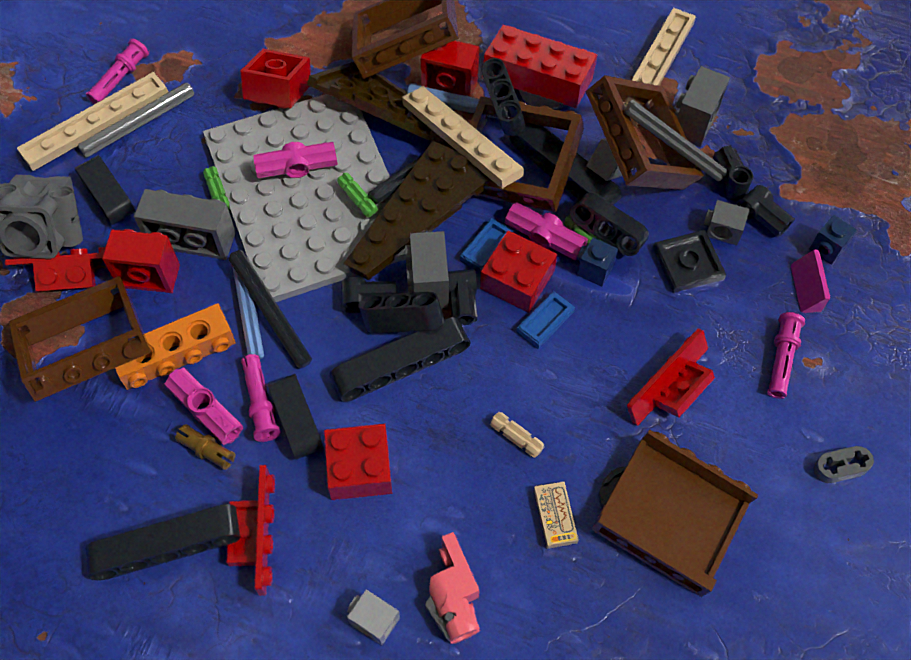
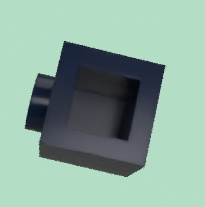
(833, 239)
(596, 261)

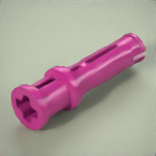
(124, 63)
(787, 343)
(261, 409)

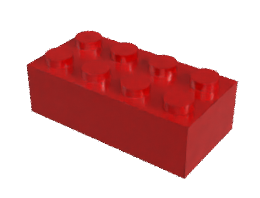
(543, 65)

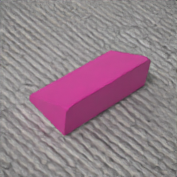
(810, 282)

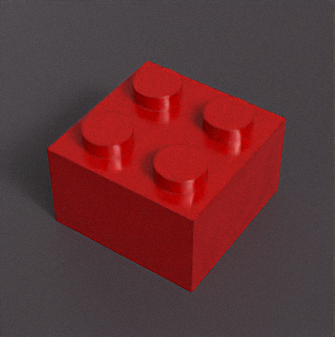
(451, 68)
(275, 78)
(142, 260)
(518, 271)
(358, 461)

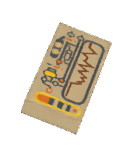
(555, 515)

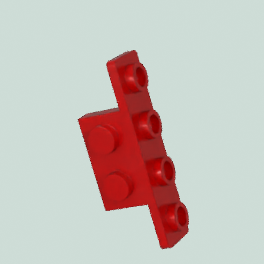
(62, 271)
(676, 382)
(253, 525)

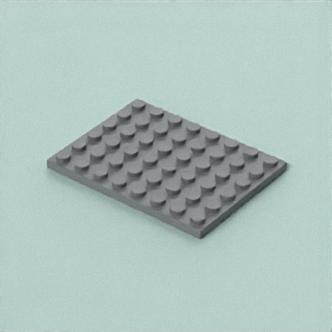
(307, 225)

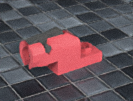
(452, 592)

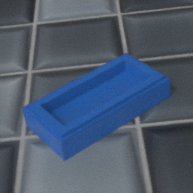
(484, 245)
(545, 319)

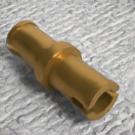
(205, 447)

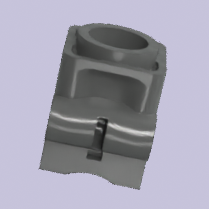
(38, 216)

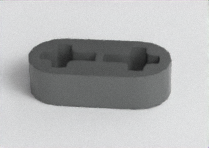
(844, 471)

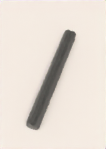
(136, 120)
(674, 140)

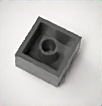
(701, 103)
(428, 265)

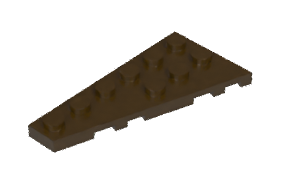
(372, 95)
(420, 204)

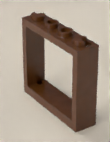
(404, 44)
(624, 138)
(527, 194)
(64, 316)

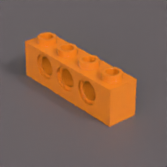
(190, 350)

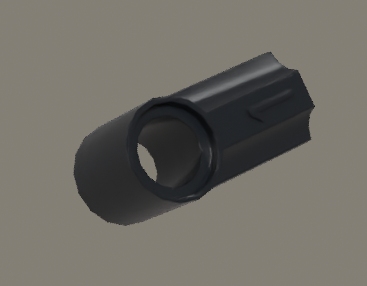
(738, 177)
(765, 210)
(356, 288)
(462, 292)

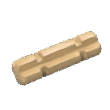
(517, 434)

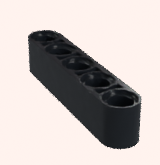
(544, 150)
(399, 360)
(162, 542)

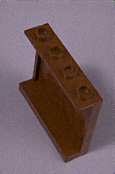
(674, 512)

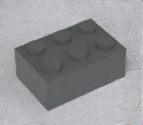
(190, 222)

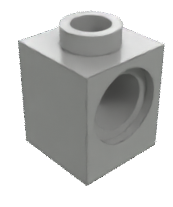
(372, 616)

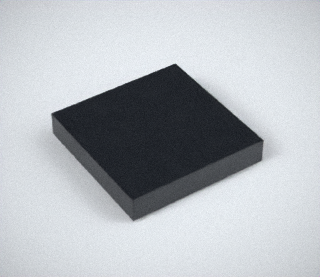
(689, 261)

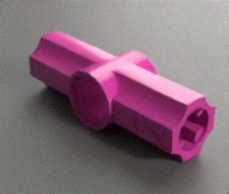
(295, 160)
(545, 230)
(214, 416)

